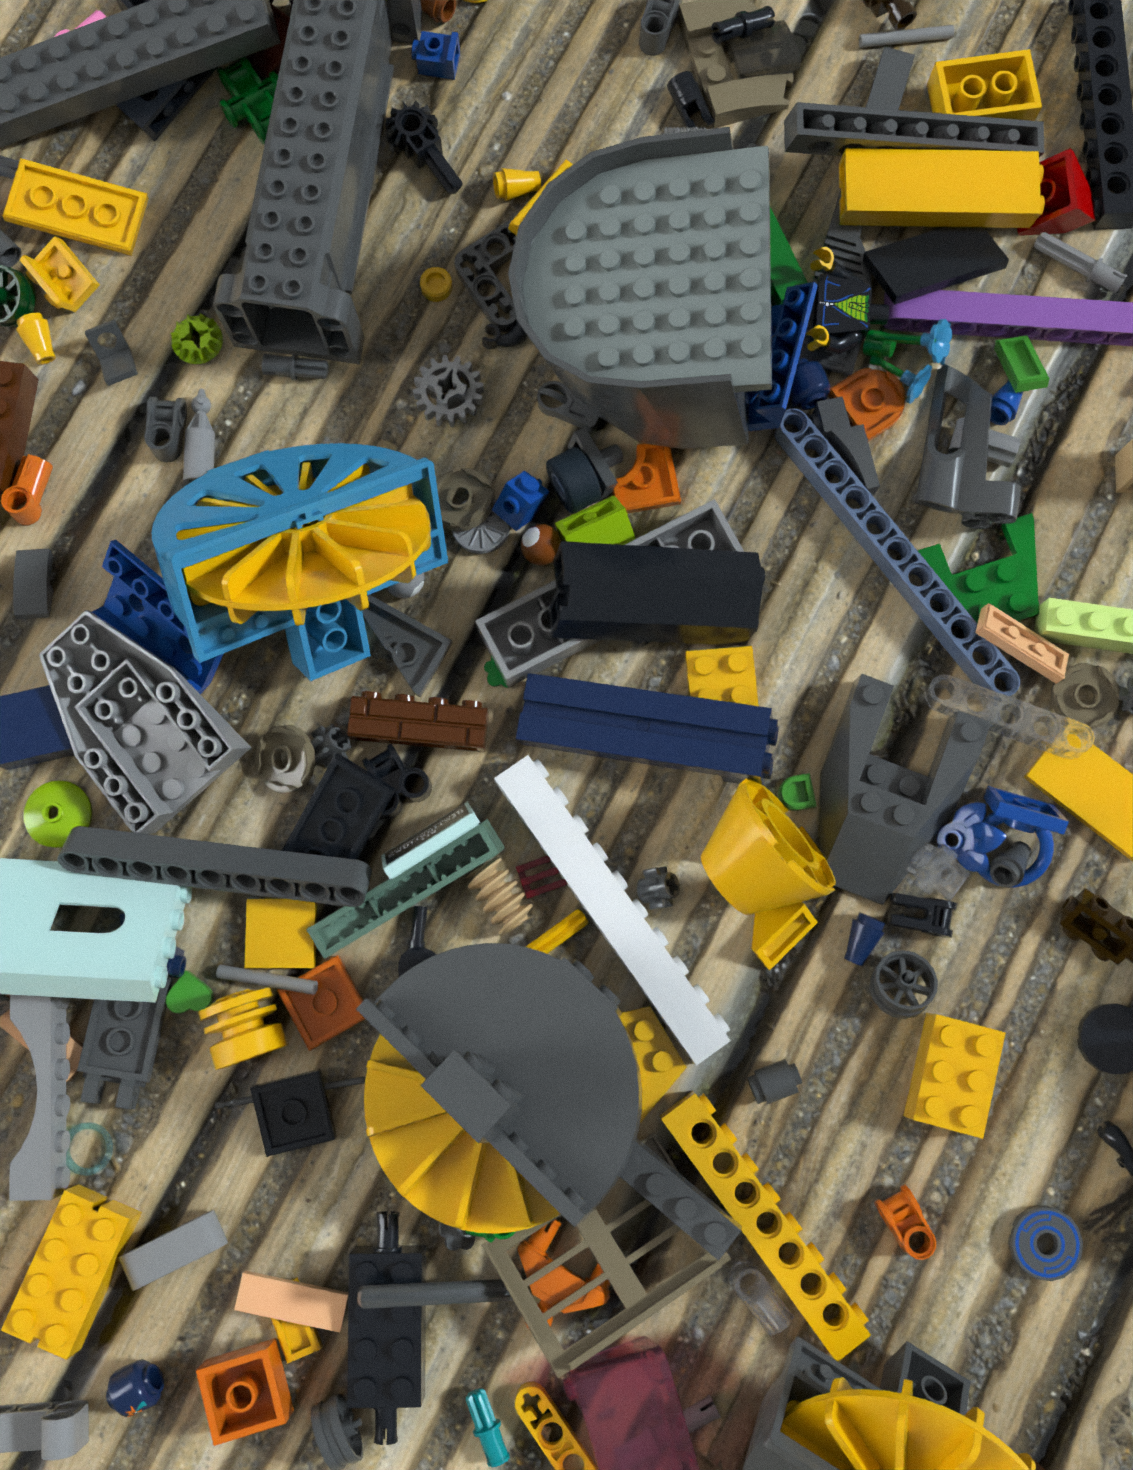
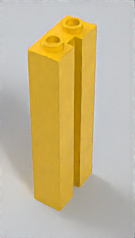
(940, 188)

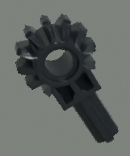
(423, 144)

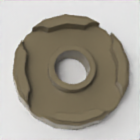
(475, 509)
(1101, 684)
(300, 758)

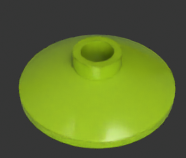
(73, 811)

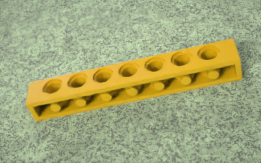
(838, 1334)

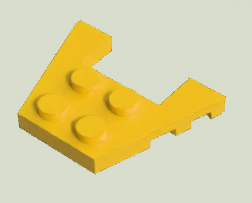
(656, 1055)

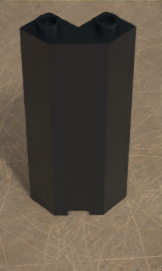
(655, 594)

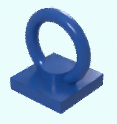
(1030, 817)

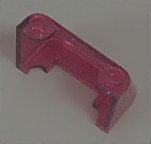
(632, 1409)

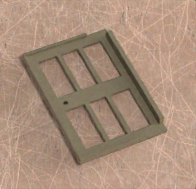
(615, 1268)

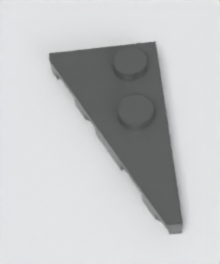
(409, 643)

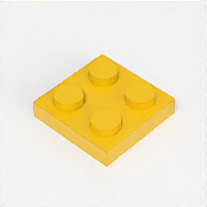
(722, 674)

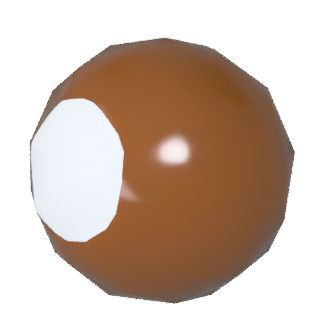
(540, 544)

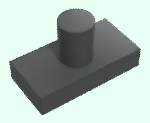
(599, 459)

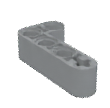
(52, 1427)

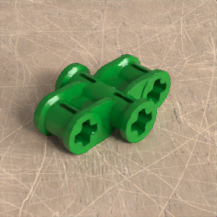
(249, 95)

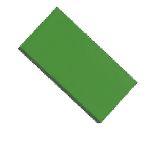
(1021, 363)

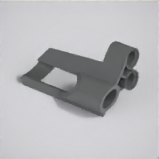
(958, 480)

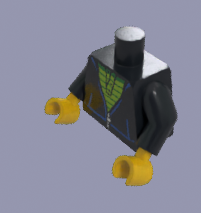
(841, 307)

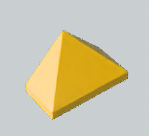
(779, 931)

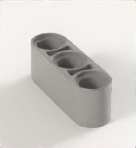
(173, 1250)

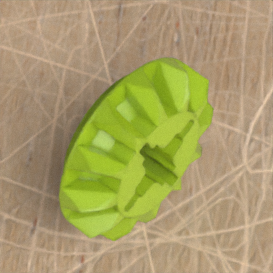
(210, 341)

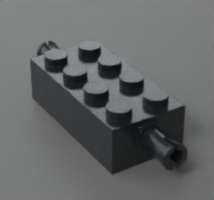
(390, 1342)

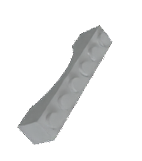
(40, 1165)

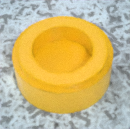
(436, 284)

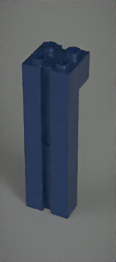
(648, 727)

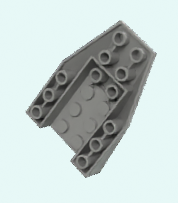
(136, 723)

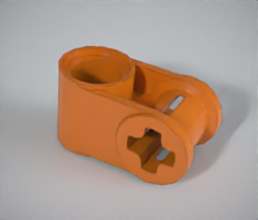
(904, 1218)

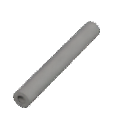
(906, 36)
(267, 979)

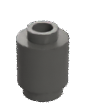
(774, 1082)

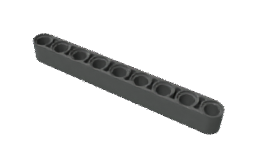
(216, 866)

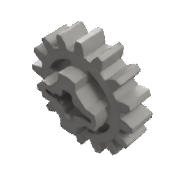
(457, 401)

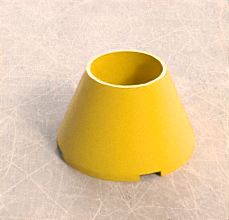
(761, 855)

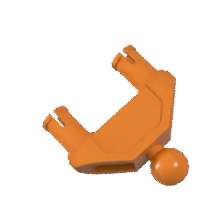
(560, 1281)

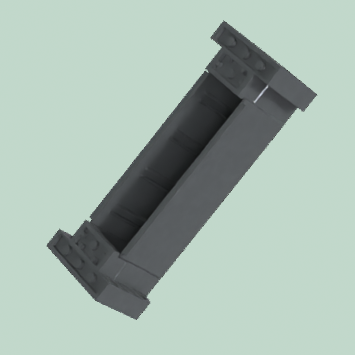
(316, 181)

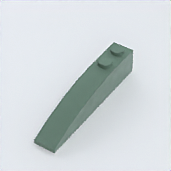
(406, 889)

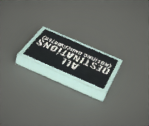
(429, 840)

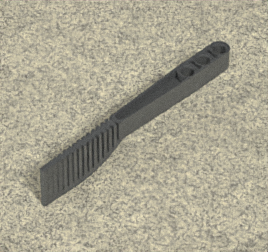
(845, 239)

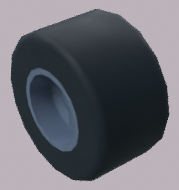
(573, 480)

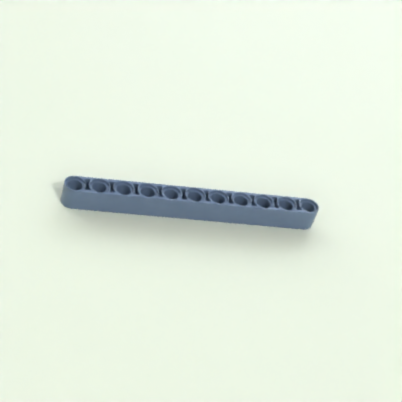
(893, 538)

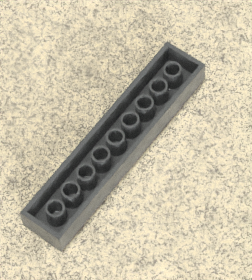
(125, 59)

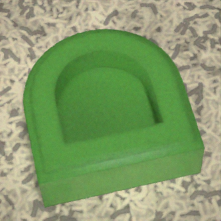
(797, 793)

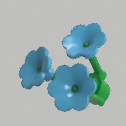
(882, 345)

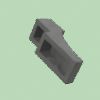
(848, 441)

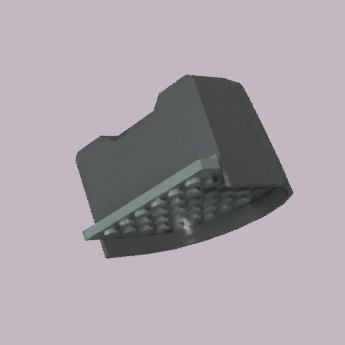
(654, 285)

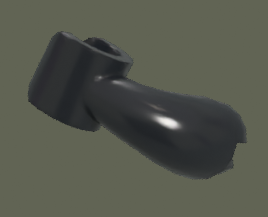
(512, 338)
(1118, 1141)

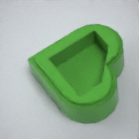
(189, 994)

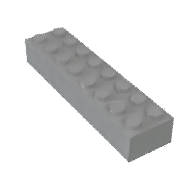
(521, 631)

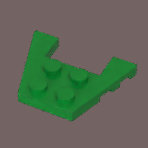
(1004, 583)

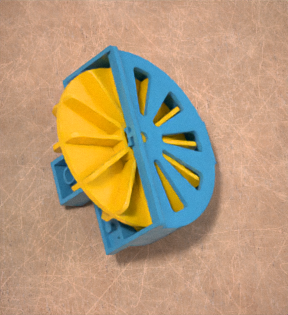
(297, 548)

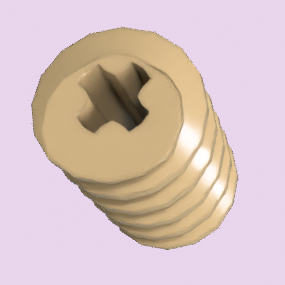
(499, 896)

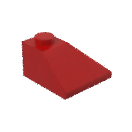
(1065, 196)

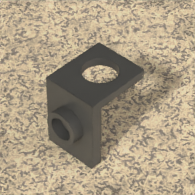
(116, 360)

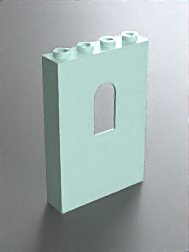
(82, 964)

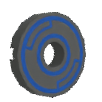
(1066, 1247)

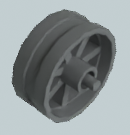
(903, 984)
(336, 1432)

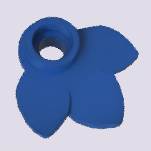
(974, 836)

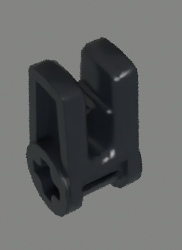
(936, 915)

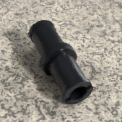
(743, 24)

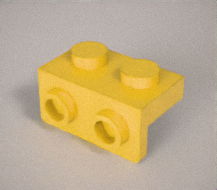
(60, 275)

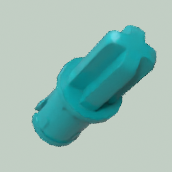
(487, 1428)

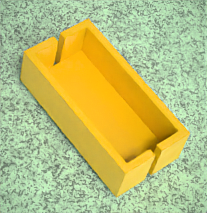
(71, 1271)

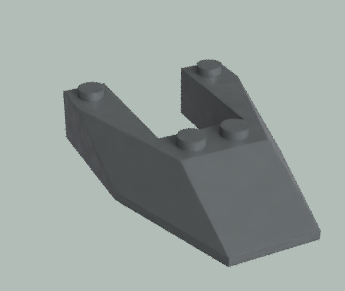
(879, 811)

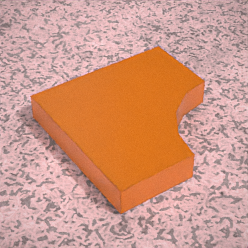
(650, 481)

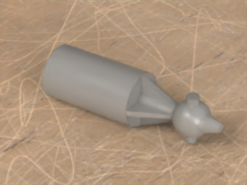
(199, 441)

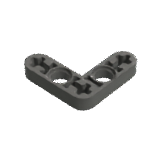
(484, 267)

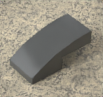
(32, 583)

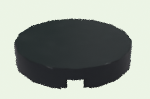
(1107, 1038)

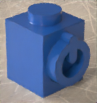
(525, 495)

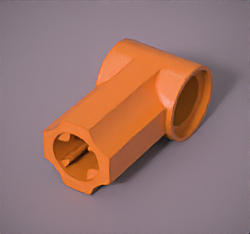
(28, 488)

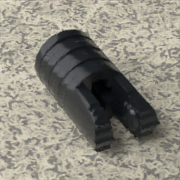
(688, 98)

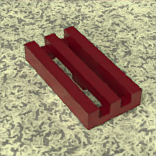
(539, 876)

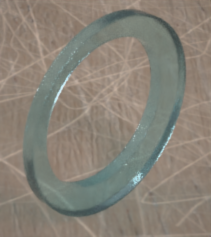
(89, 1171)

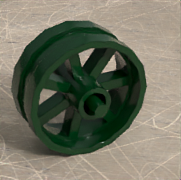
(15, 303)

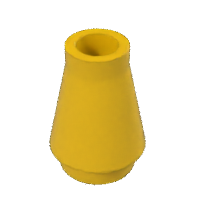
(515, 183)
(36, 336)

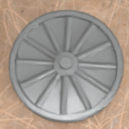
(485, 537)

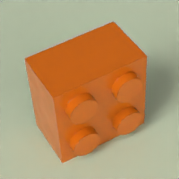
(244, 1391)

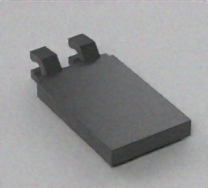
(121, 1047)

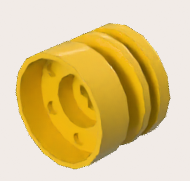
(242, 1027)

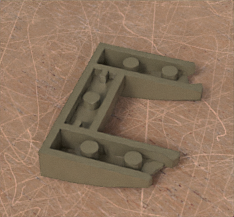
(727, 98)

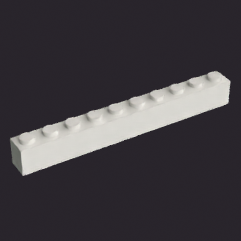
(612, 911)

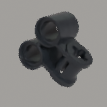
(392, 770)

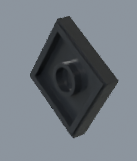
(293, 1112)

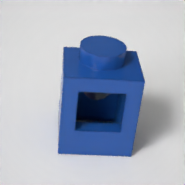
(437, 54)

